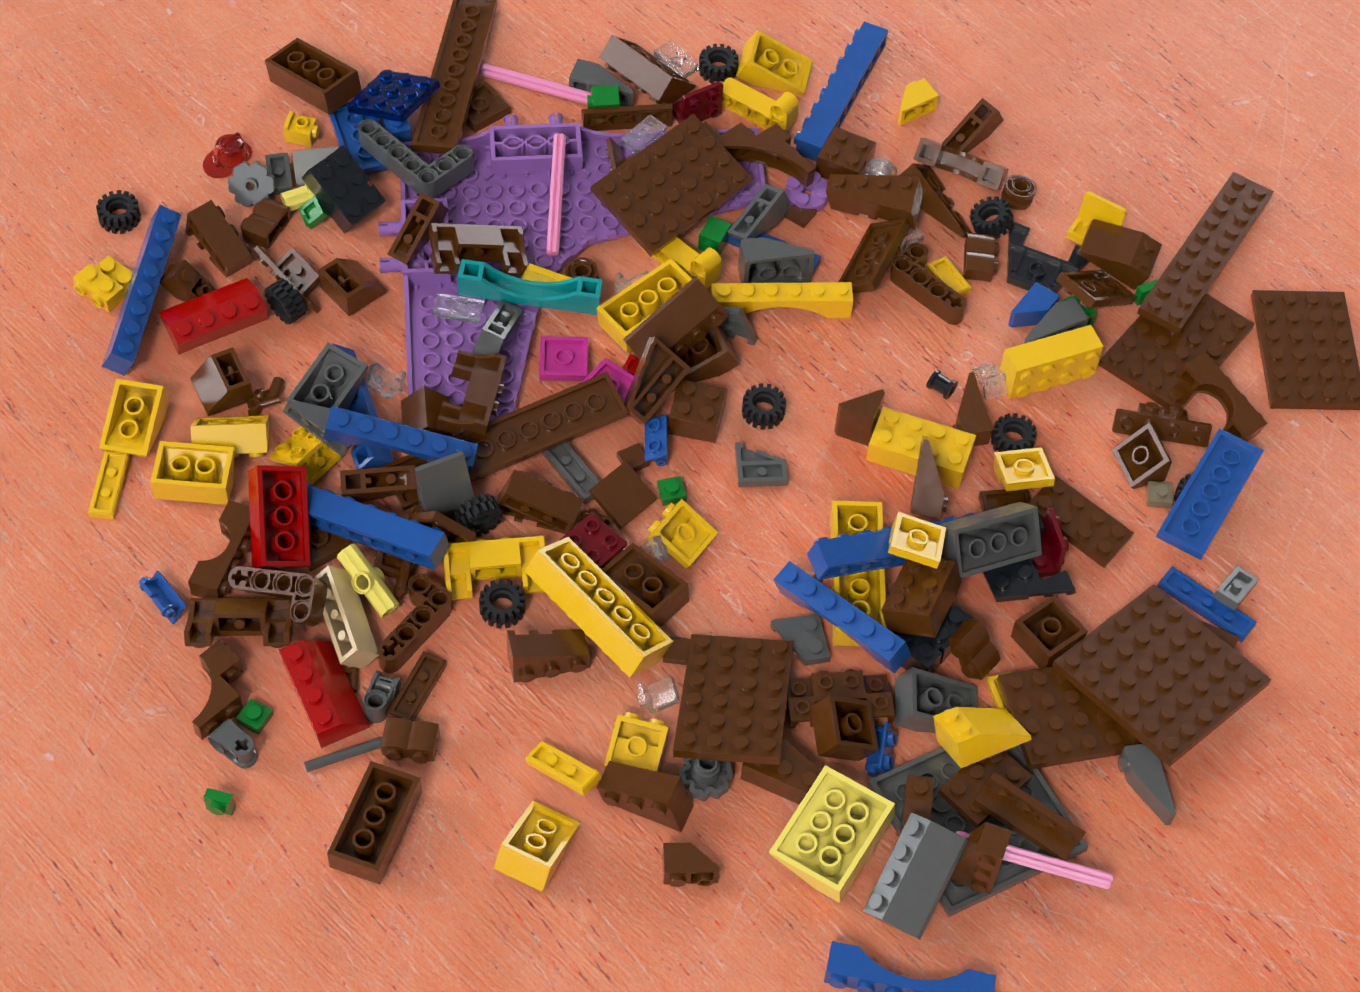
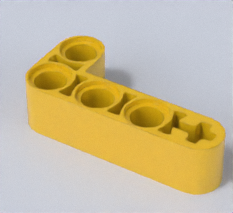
(758, 107)
(703, 266)

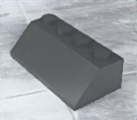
(993, 538)
(915, 876)

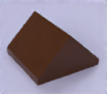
(422, 410)
(859, 417)
(1143, 457)

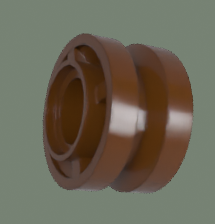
(1018, 192)
(580, 267)

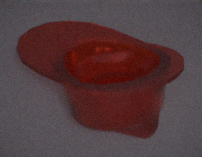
(227, 153)

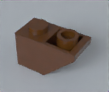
(185, 281)
(687, 865)

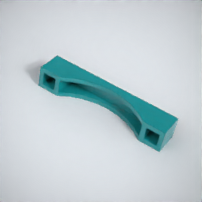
(485, 282)

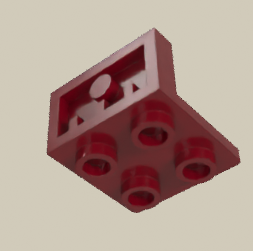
(703, 103)
(596, 540)
(1053, 546)

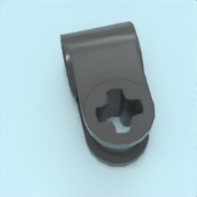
(382, 693)
(234, 744)

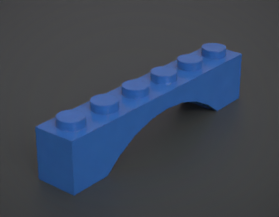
(361, 429)
(366, 456)
(866, 632)
(854, 969)

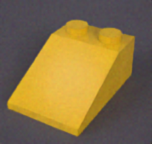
(773, 65)
(134, 417)
(977, 733)
(536, 845)

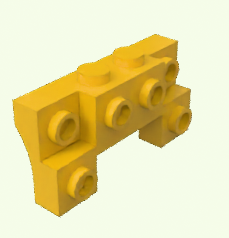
(490, 560)

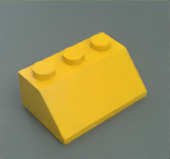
(243, 433)
(193, 473)

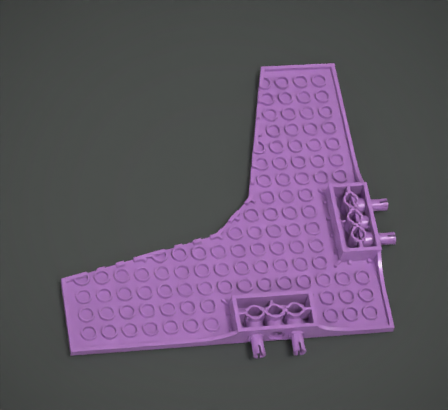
(510, 189)

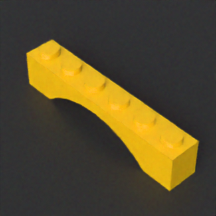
(824, 298)

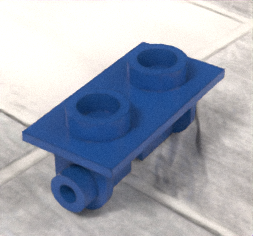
(656, 440)
(163, 596)
(882, 760)

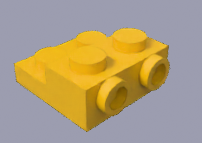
(103, 283)
(1023, 469)
(682, 532)
(916, 540)
(637, 742)

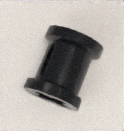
(942, 384)

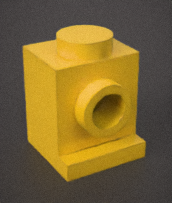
(300, 129)

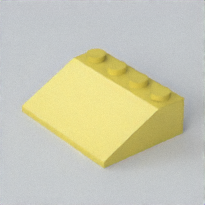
(833, 833)

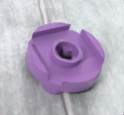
(817, 199)

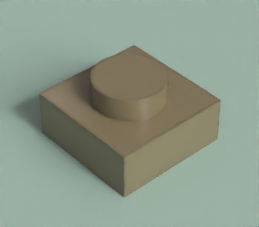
(1159, 494)

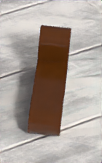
(910, 275)
(277, 586)
(396, 652)

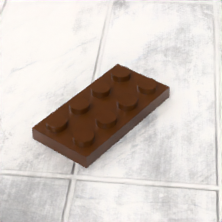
(874, 254)
(1095, 289)
(1083, 522)

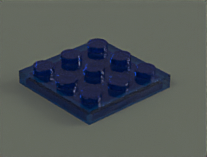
(393, 95)

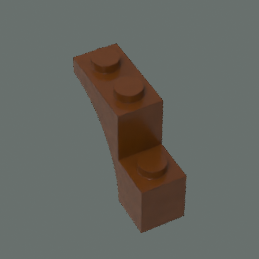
(224, 701)

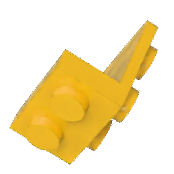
(1094, 208)

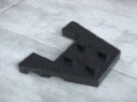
(1030, 266)
(1022, 581)

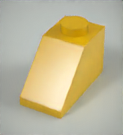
(917, 101)

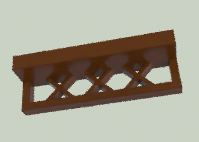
(628, 116)
(1028, 817)

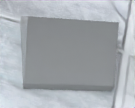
(307, 158)

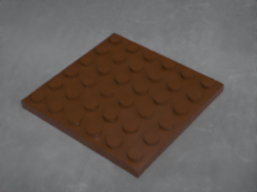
(1161, 674)

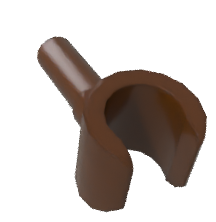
(256, 405)

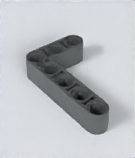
(409, 167)

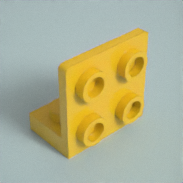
(308, 451)

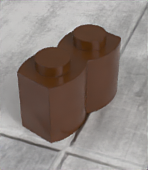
(265, 222)
(980, 257)
(974, 649)
(410, 740)

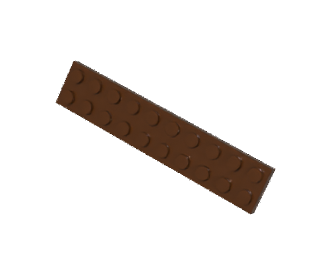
(457, 70)
(1205, 253)
(535, 429)

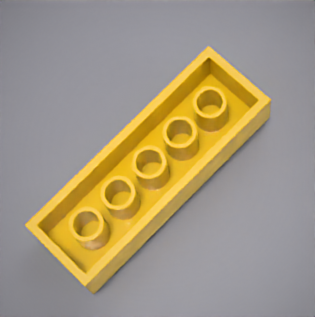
(862, 589)
(598, 606)

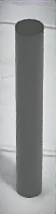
(343, 754)

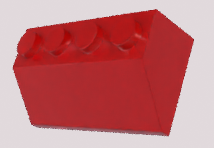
(214, 315)
(279, 517)
(323, 690)

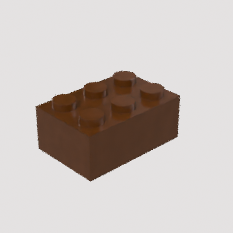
(921, 598)

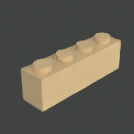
(347, 620)

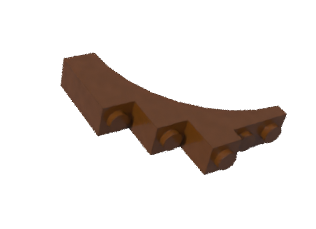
(767, 148)

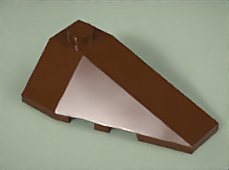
(935, 201)

